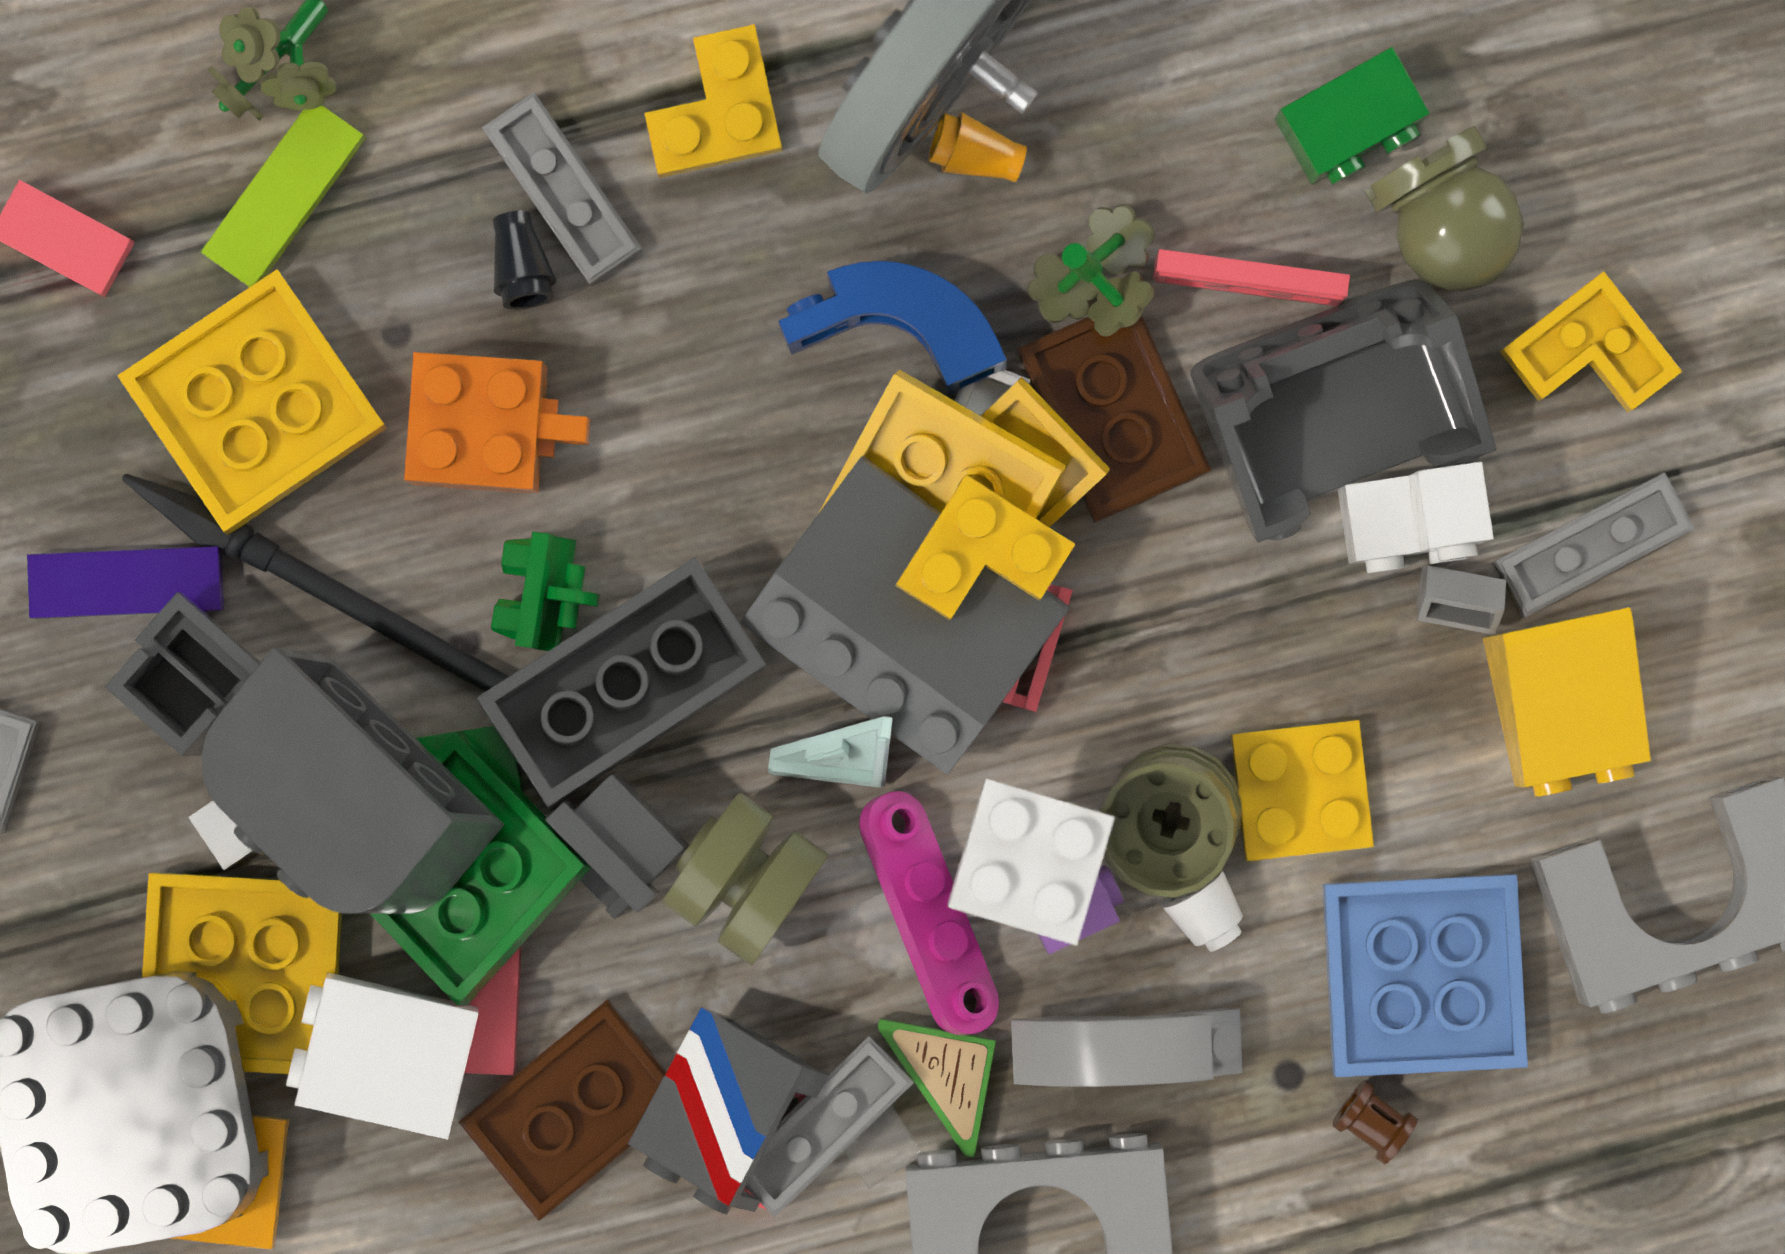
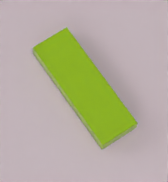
(283, 194)

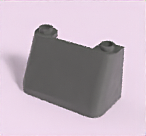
(1341, 402)

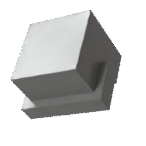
(182, 674)
(620, 841)

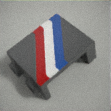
(720, 1109)

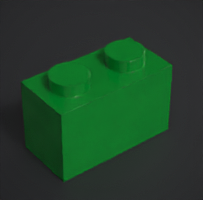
(1352, 117)

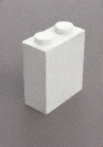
(383, 1055)

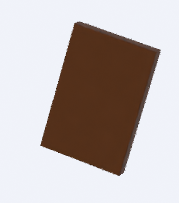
(1121, 407)
(568, 1110)

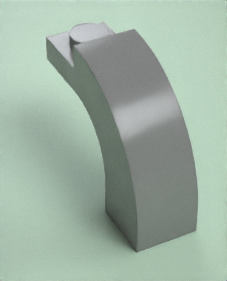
(1126, 1048)

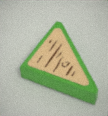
(949, 1073)

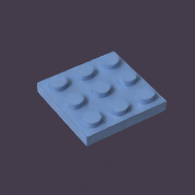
(1424, 975)

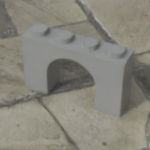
(1615, 958)
(1118, 1183)

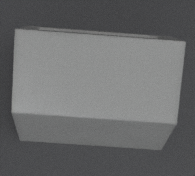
(1460, 599)

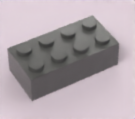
(621, 683)

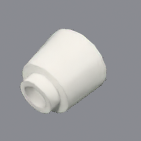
(1207, 914)

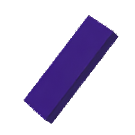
(123, 581)

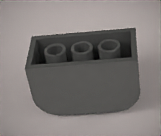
(340, 791)

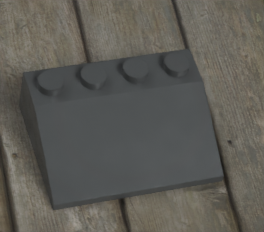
(878, 647)

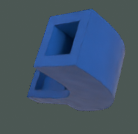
(909, 300)

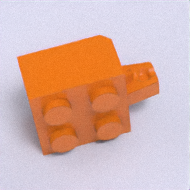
(483, 423)

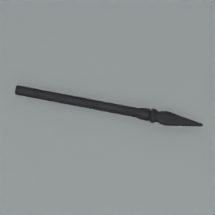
(199, 525)

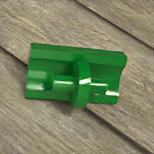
(549, 593)

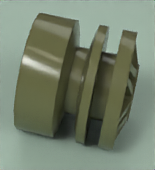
(1163, 856)

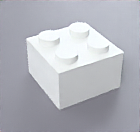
(1030, 861)

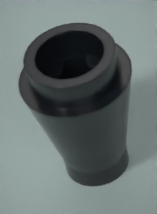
(520, 264)

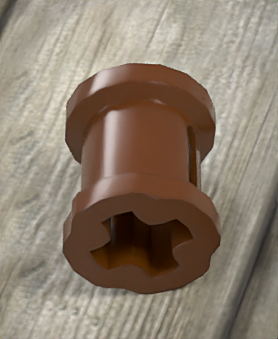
(1375, 1122)

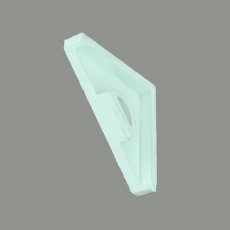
(842, 756)

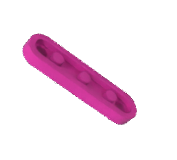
(918, 895)

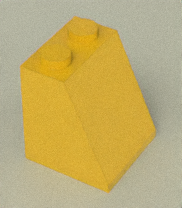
(1570, 700)

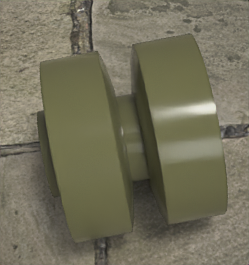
(731, 869)

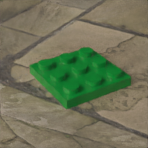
(501, 893)

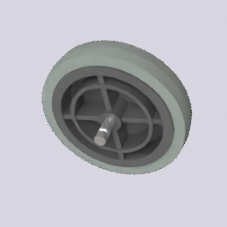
(914, 79)

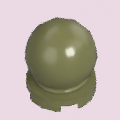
(1453, 218)

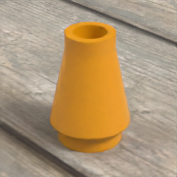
(974, 149)

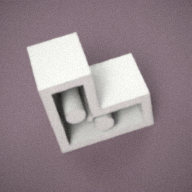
(1415, 514)

